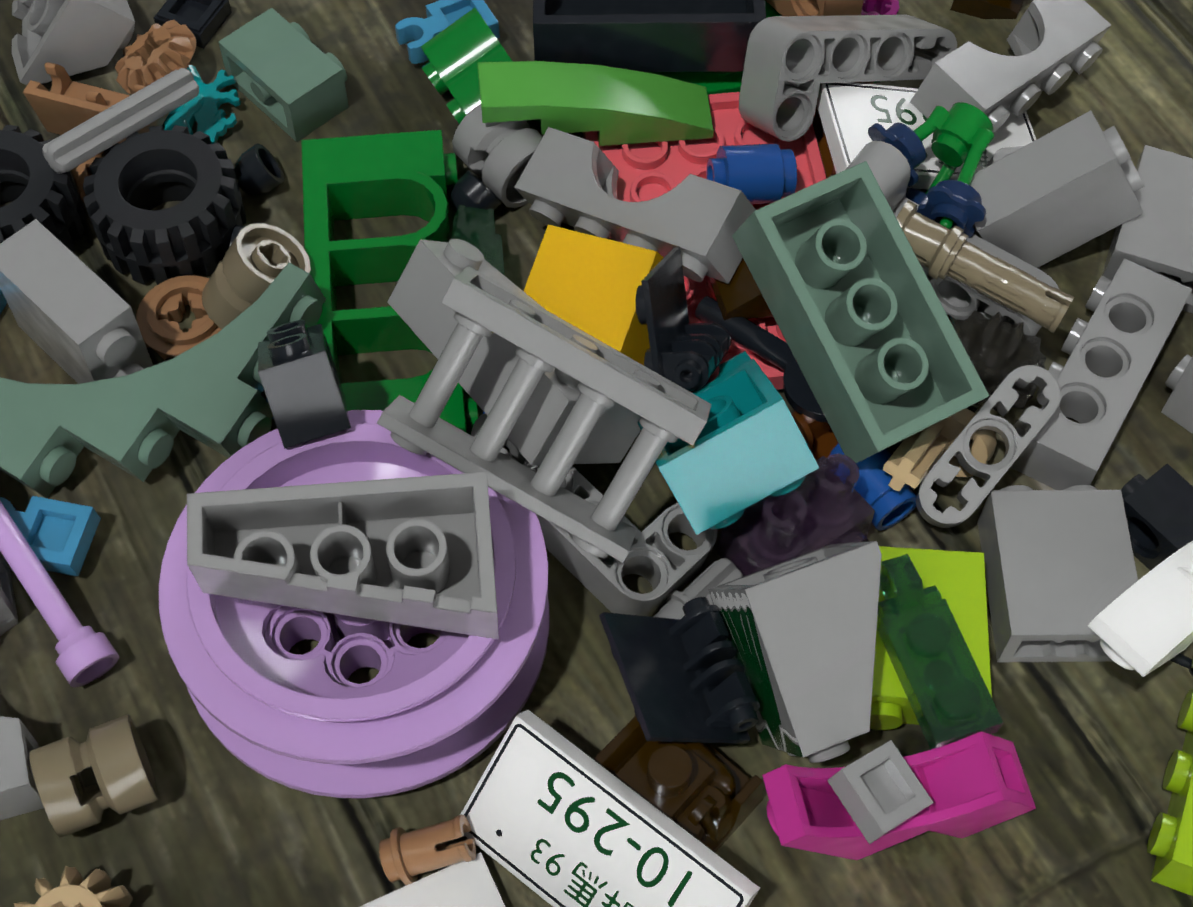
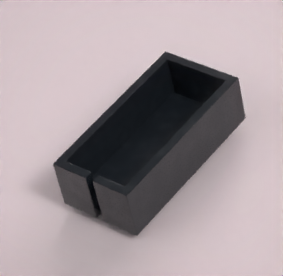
(647, 33)

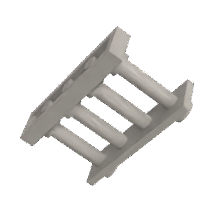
(603, 379)

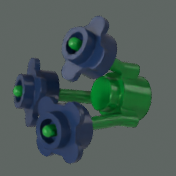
(958, 139)

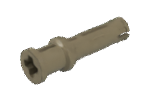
(950, 254)

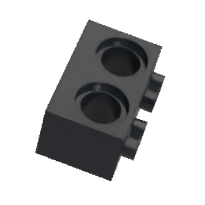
(301, 383)

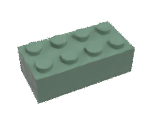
(858, 312)

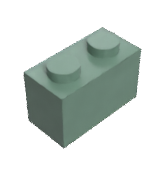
(285, 73)

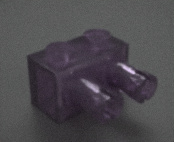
(806, 519)

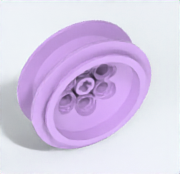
(298, 712)

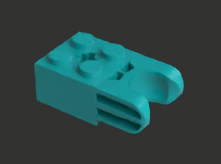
(742, 452)

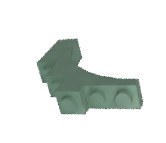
(134, 417)

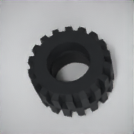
(159, 170)
(36, 189)

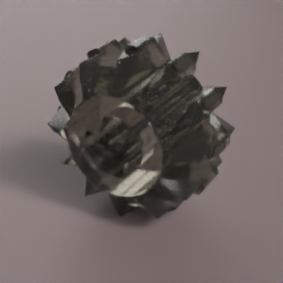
(997, 350)

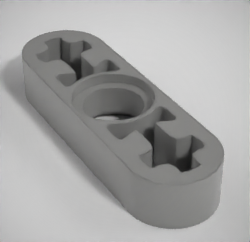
(1003, 399)

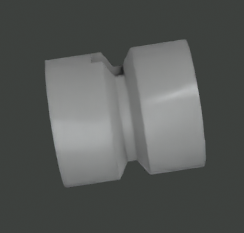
(496, 153)

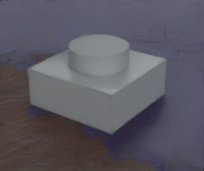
(880, 791)

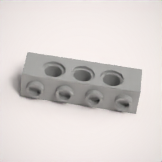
(1120, 346)

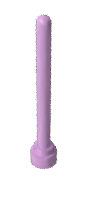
(80, 650)

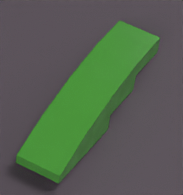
(588, 97)

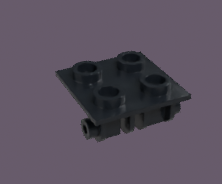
(677, 349)
(683, 675)

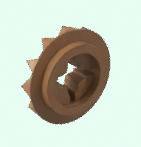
(155, 55)
(164, 308)

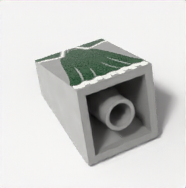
(808, 646)

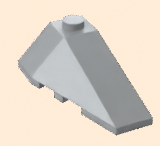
(70, 34)

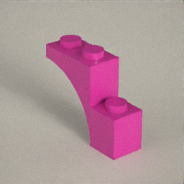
(969, 781)

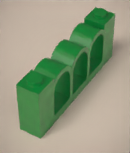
(369, 180)

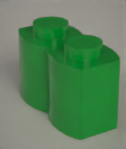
(455, 60)

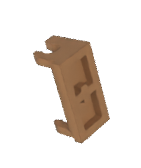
(72, 102)

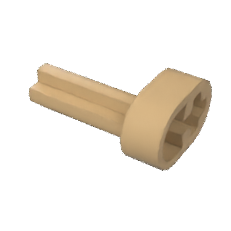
(923, 450)

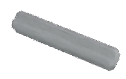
(120, 121)

